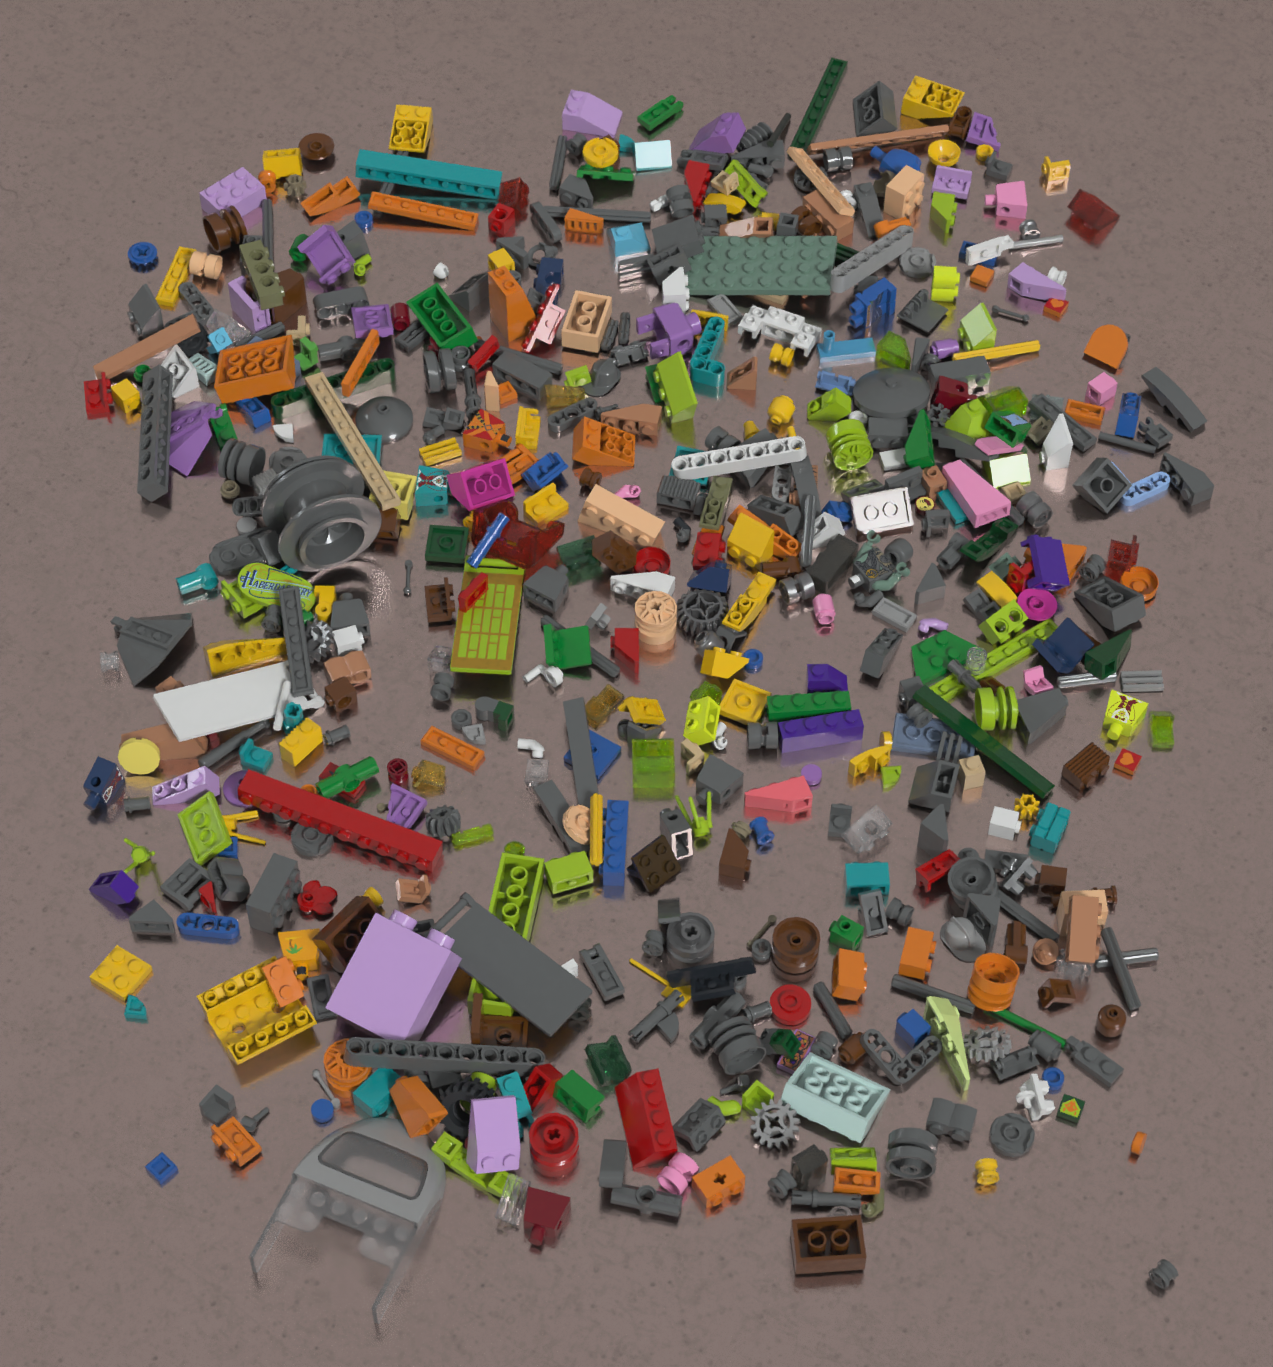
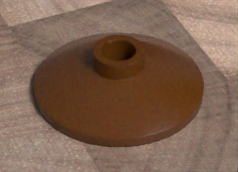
(316, 146)

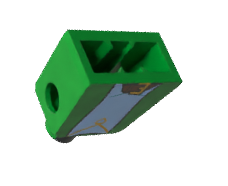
(1008, 427)

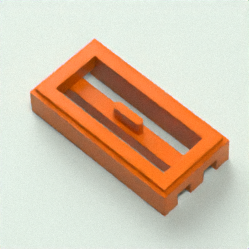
(1083, 413)

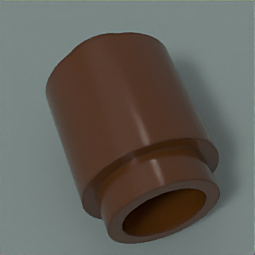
(851, 1049)

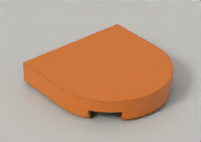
(1108, 345)

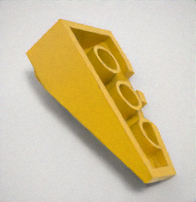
(235, 654)

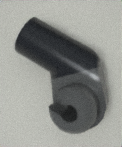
(684, 529)

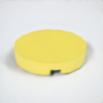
(139, 756)

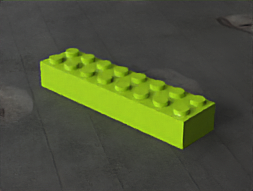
(515, 904)

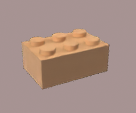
(586, 321)

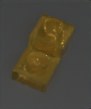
(604, 703)

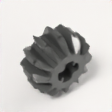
(443, 821)

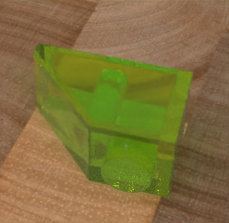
(894, 351)

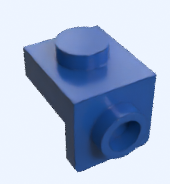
(839, 509)

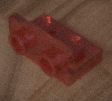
(514, 194)

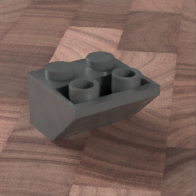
(934, 784)

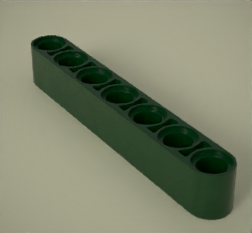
(301, 399)

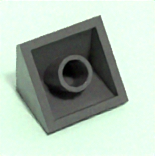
(472, 291)
(934, 833)
(984, 914)

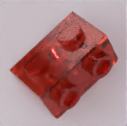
(1122, 555)

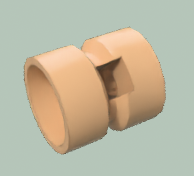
(205, 265)

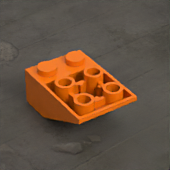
(602, 444)

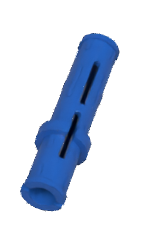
(493, 532)

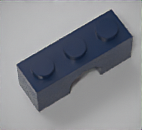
(549, 272)

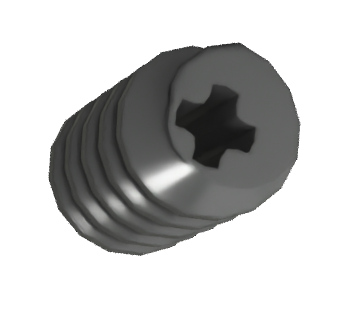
(754, 136)

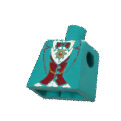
(431, 487)

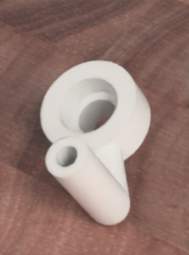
(552, 674)

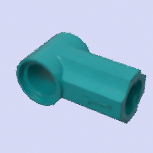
(202, 577)
(292, 717)

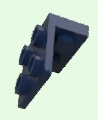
(1065, 646)

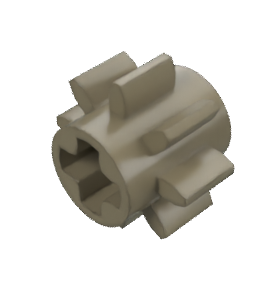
(295, 185)

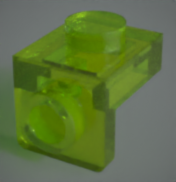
(705, 690)

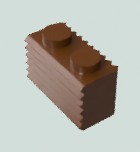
(1086, 766)

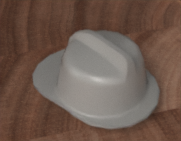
(962, 939)

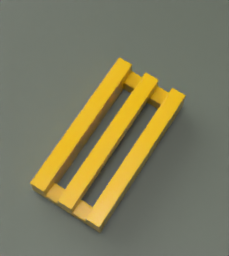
(439, 449)

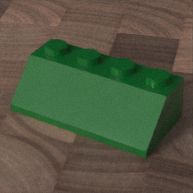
(442, 318)

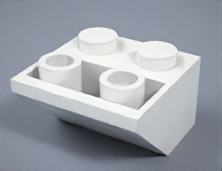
(675, 291)

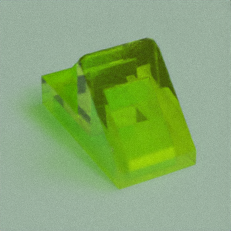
(1161, 728)

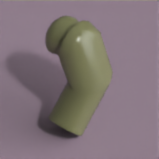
(874, 1207)

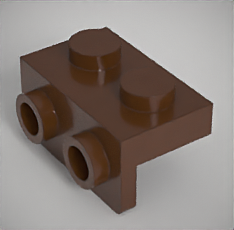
(438, 602)

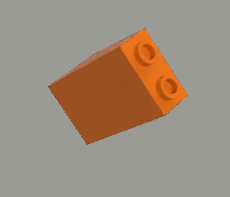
(509, 305)

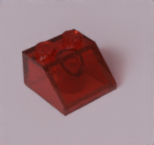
(1092, 210)

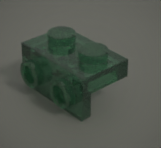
(577, 553)
(608, 1061)

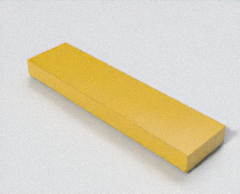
(175, 277)

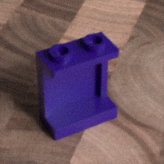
(1047, 562)

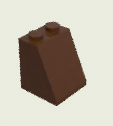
(294, 295)

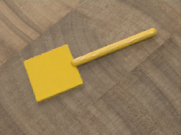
(685, 990)

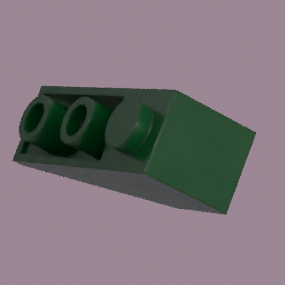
(1107, 657)

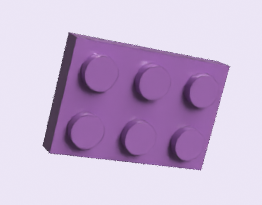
(372, 317)

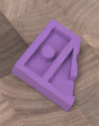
(982, 131)
(404, 806)

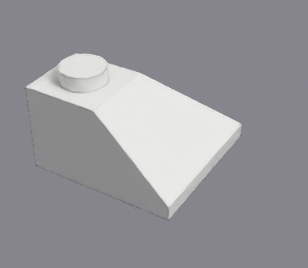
(1057, 446)

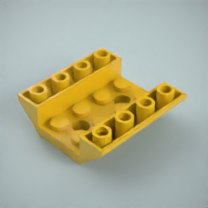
(249, 1003)

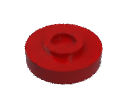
(652, 560)
(790, 1004)

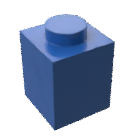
(912, 1028)

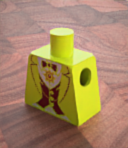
(1123, 715)

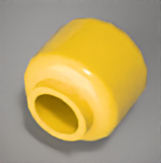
(781, 410)

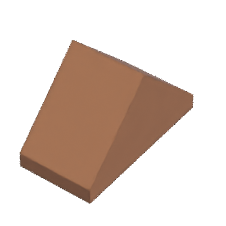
(743, 376)

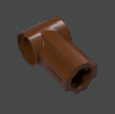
(782, 569)
(1016, 942)

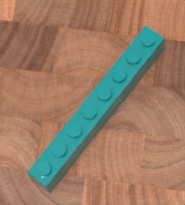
(428, 174)

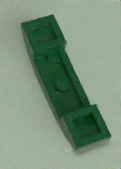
(991, 541)

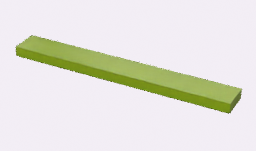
(998, 659)

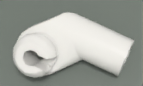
(719, 742)
(531, 745)

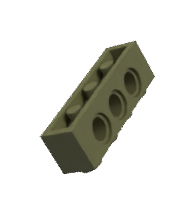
(261, 274)

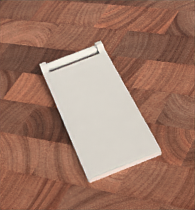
(228, 701)

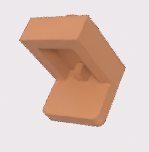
(413, 890)

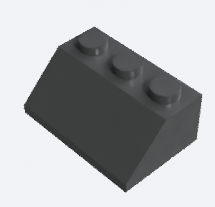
(875, 111)

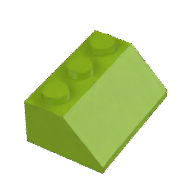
(675, 388)

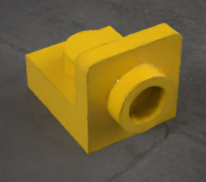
(1055, 170)

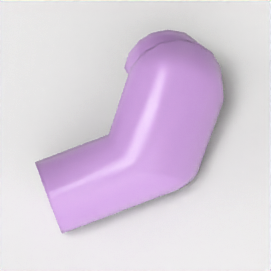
(932, 622)

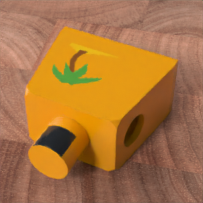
(301, 950)

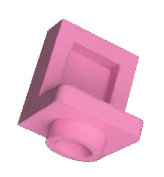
(1035, 682)

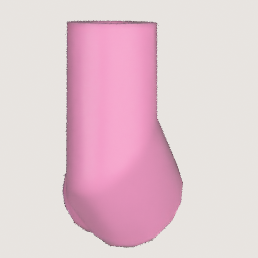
(628, 491)

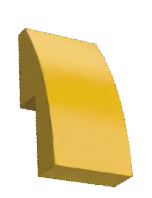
(733, 204)
(996, 589)
(871, 758)

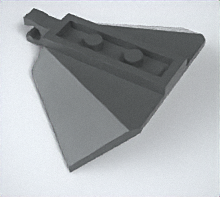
(148, 641)

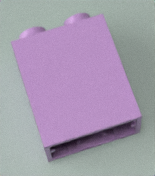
(395, 978)

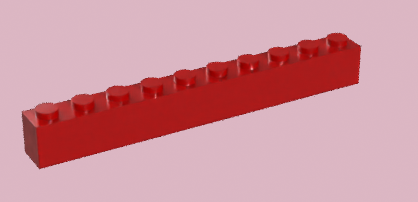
(340, 821)

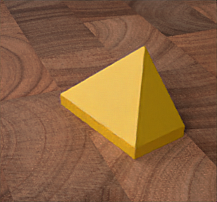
(704, 316)

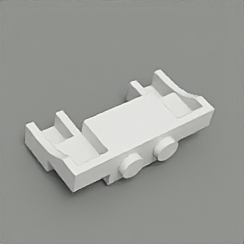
(781, 326)

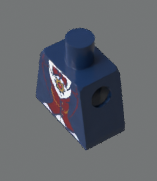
(102, 783)

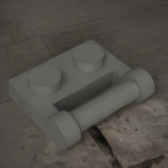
(182, 881)

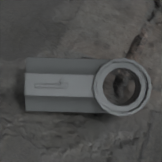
(952, 552)

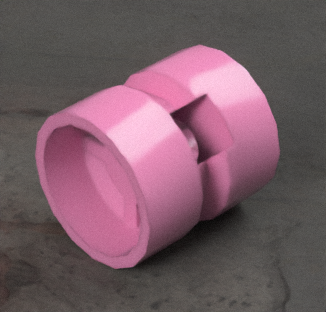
(678, 1173)

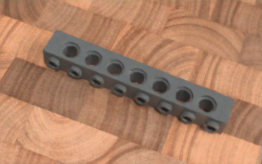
(155, 433)

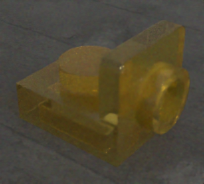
(428, 773)

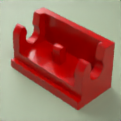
(935, 869)

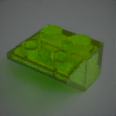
(1005, 399)
(653, 763)

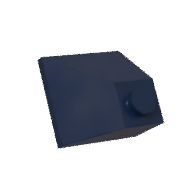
(713, 576)

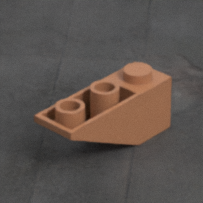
(757, 226)
(637, 419)

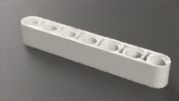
(747, 453)

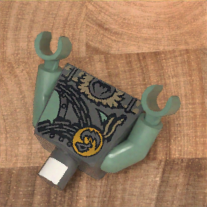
(874, 569)

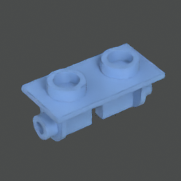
(828, 381)

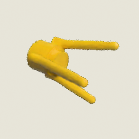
(231, 824)

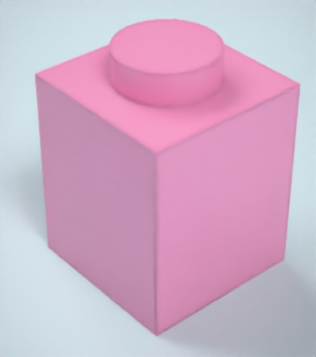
(1101, 388)

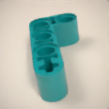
(702, 364)

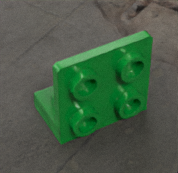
(567, 646)

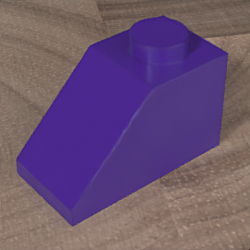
(825, 679)
(115, 887)

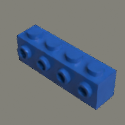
(615, 842)

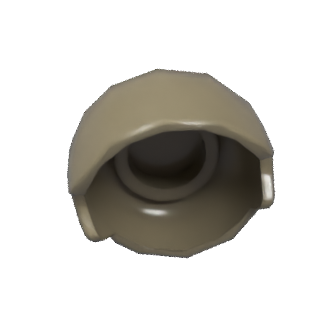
(880, 185)

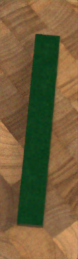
(819, 104)
(983, 741)

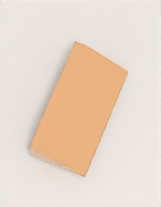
(491, 393)

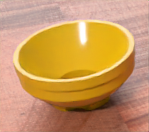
(944, 149)

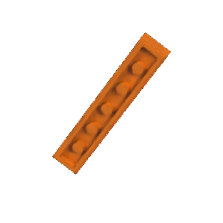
(423, 211)

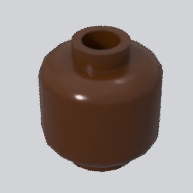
(1111, 1020)

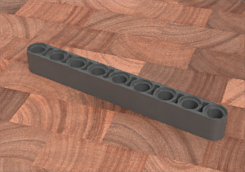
(433, 1061)

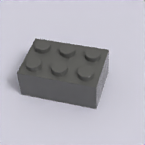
(274, 894)

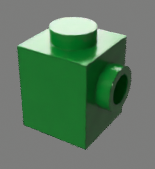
(846, 933)

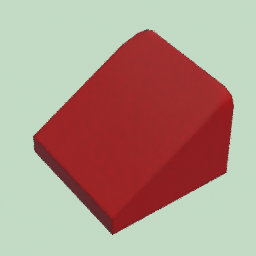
(207, 897)

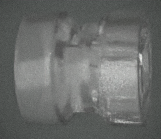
(976, 660)

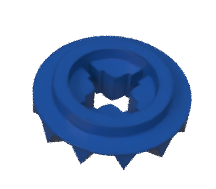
(142, 248)

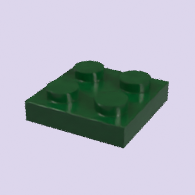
(447, 544)

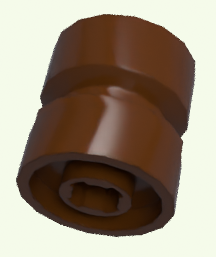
(808, 223)

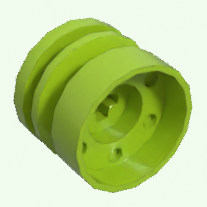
(849, 444)
(997, 708)

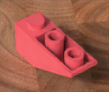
(782, 796)

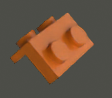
(282, 981)
(236, 1141)

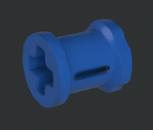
(762, 831)

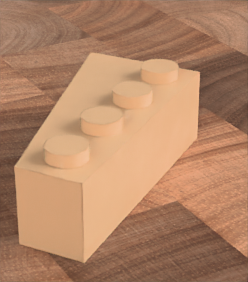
(613, 513)

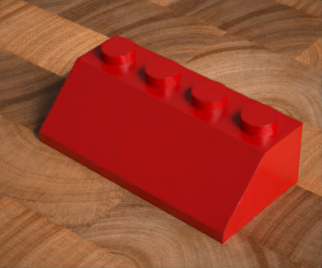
(646, 1119)

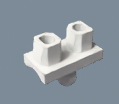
(1033, 1099)

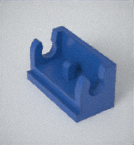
(544, 471)

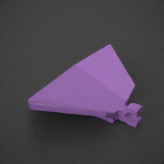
(190, 433)

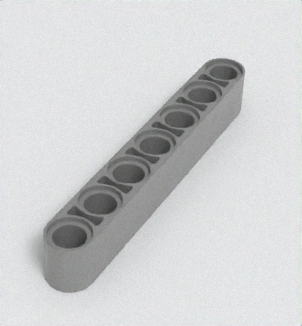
(871, 259)

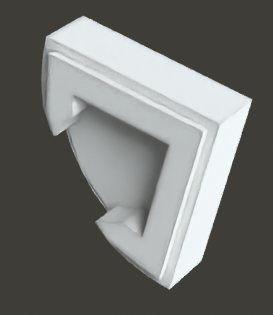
(285, 432)

